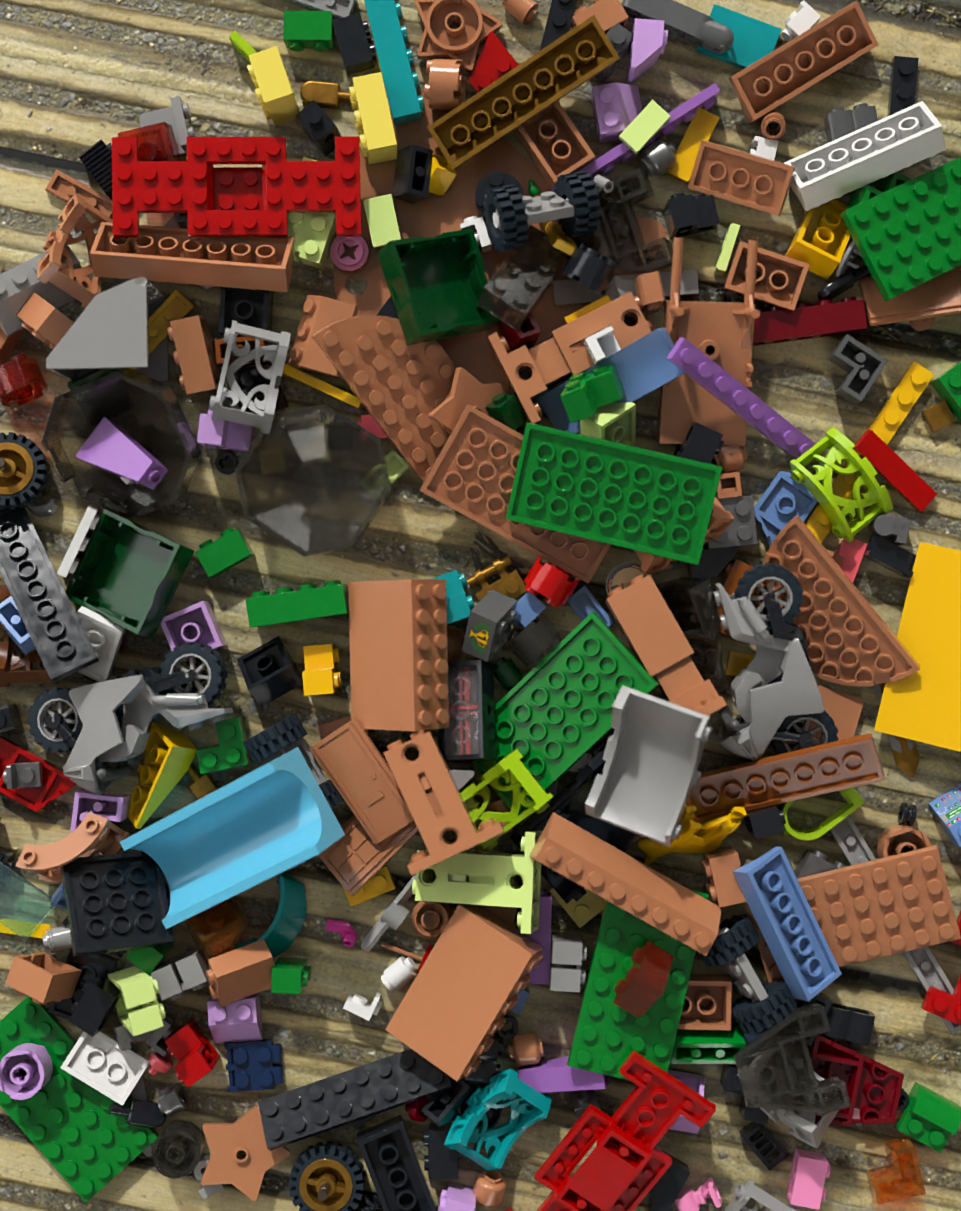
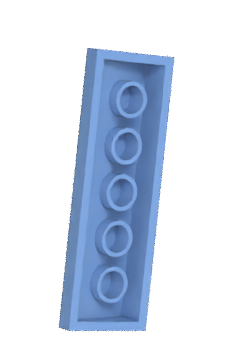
(640, 368)
(788, 924)

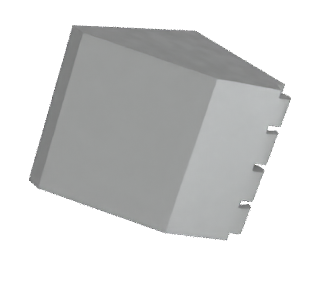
(114, 335)

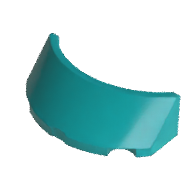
(288, 919)

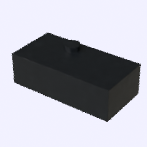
(395, 1167)

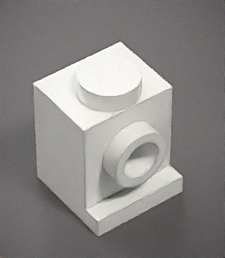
(800, 21)
(764, 147)

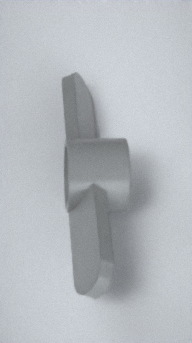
(392, 917)

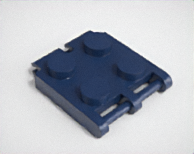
(254, 1065)

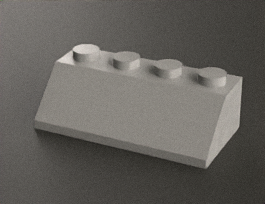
(19, 285)

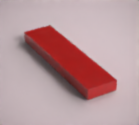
(895, 471)

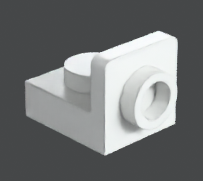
(481, 232)
(359, 1006)

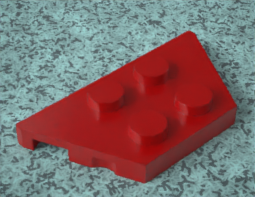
(491, 64)
(35, 798)

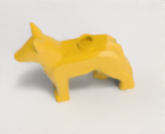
(694, 836)

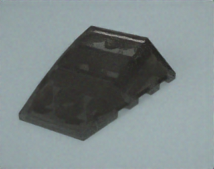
(698, 617)

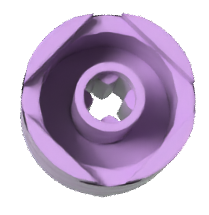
(37, 1072)

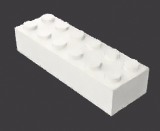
(866, 155)

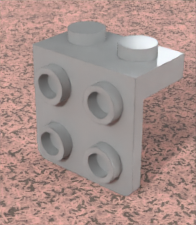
(177, 116)

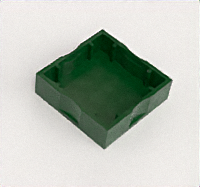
(436, 285)
(129, 574)

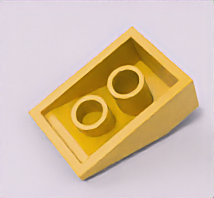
(821, 238)

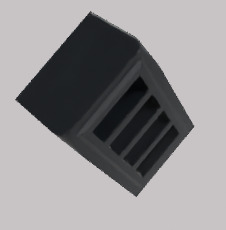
(751, 1130)

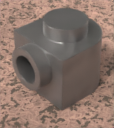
(172, 1099)

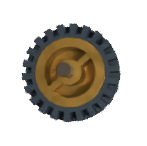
(21, 471)
(327, 1179)

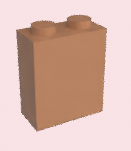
(240, 973)

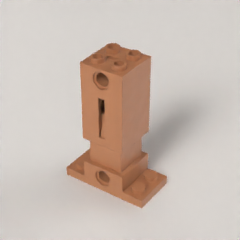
(565, 350)
(661, 645)

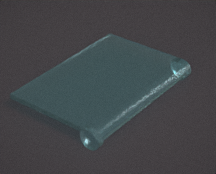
(21, 903)

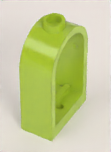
(853, 800)

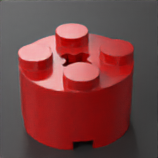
(550, 582)

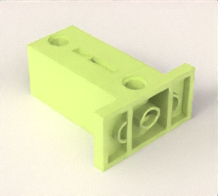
(488, 881)

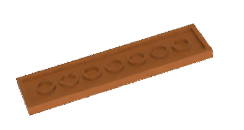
(787, 777)

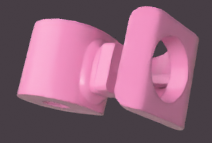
(690, 1200)

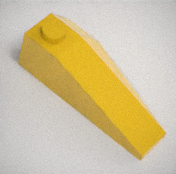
(164, 764)

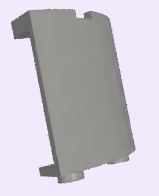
(649, 766)

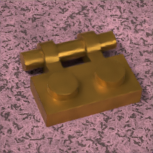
(509, 584)

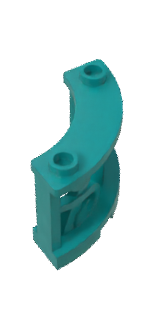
(505, 1089)

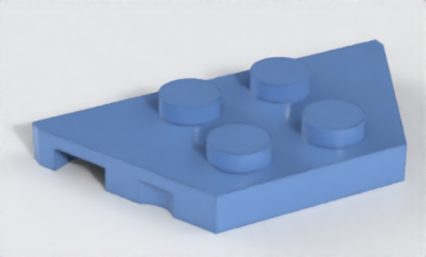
(781, 503)

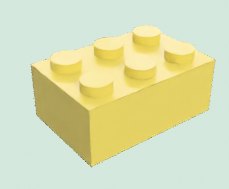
(273, 86)
(373, 118)

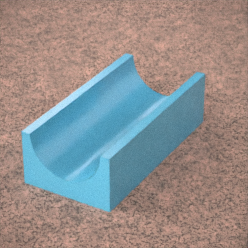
(239, 835)

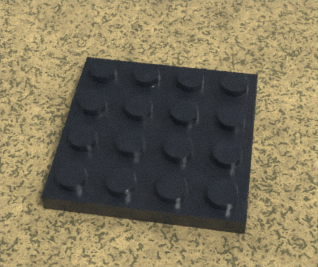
(115, 903)

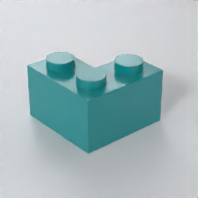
(457, 603)

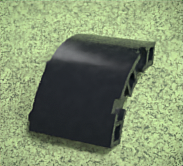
(573, 799)

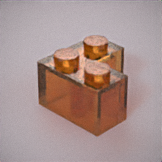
(901, 1177)

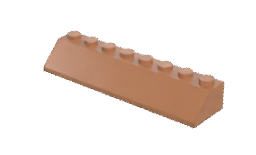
(174, 257)
(628, 883)

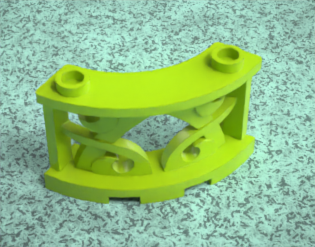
(875, 495)
(515, 772)

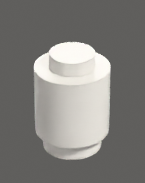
(399, 973)

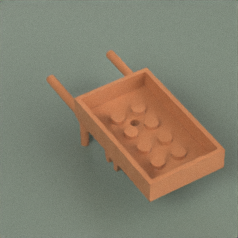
(730, 333)

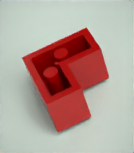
(194, 1053)

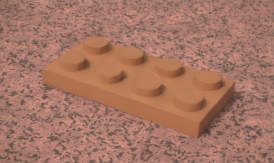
(741, 177)

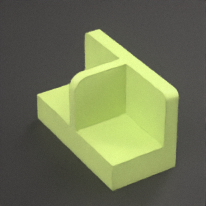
(381, 220)

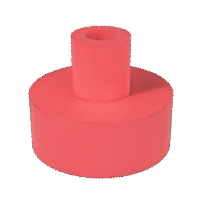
(159, 1063)

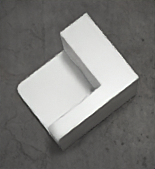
(602, 345)

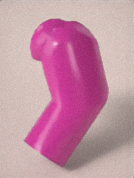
(345, 930)

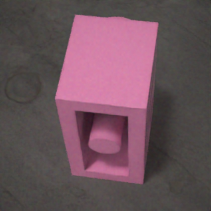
(808, 1179)

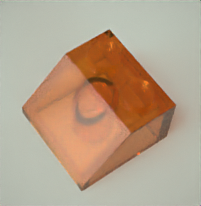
(217, 928)

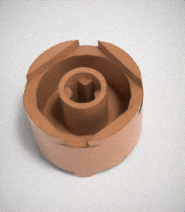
(446, 84)
(897, 836)

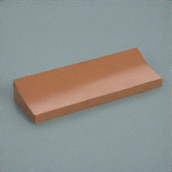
(803, 61)

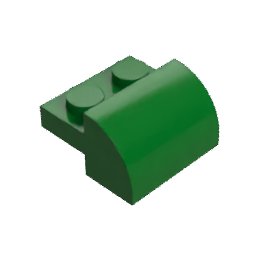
(929, 1117)

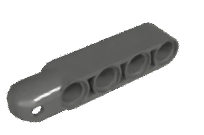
(683, 23)

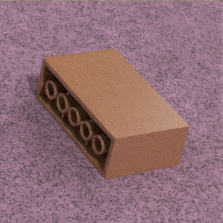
(399, 654)
(465, 990)

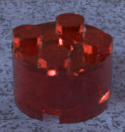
(21, 381)

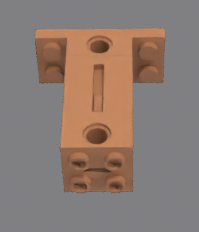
(434, 801)

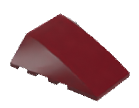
(870, 1085)

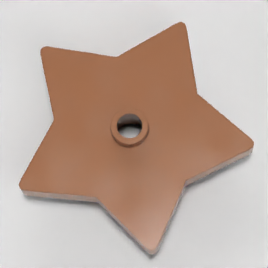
(458, 43)
(465, 391)
(229, 1138)

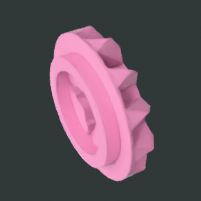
(346, 263)

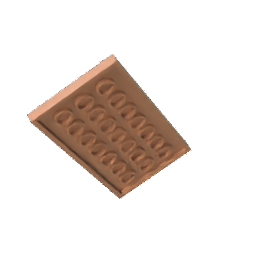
(477, 480)
(877, 908)

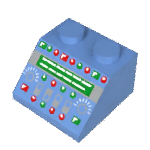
(948, 812)

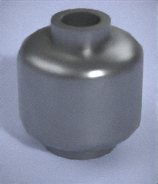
(658, 158)

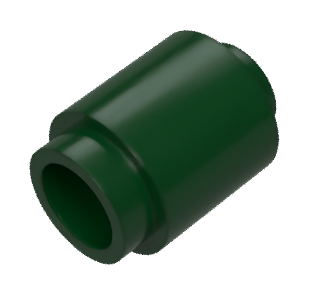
(507, 673)

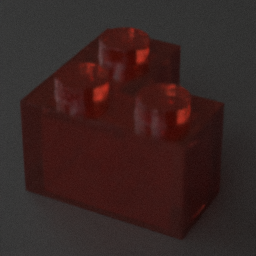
(644, 980)

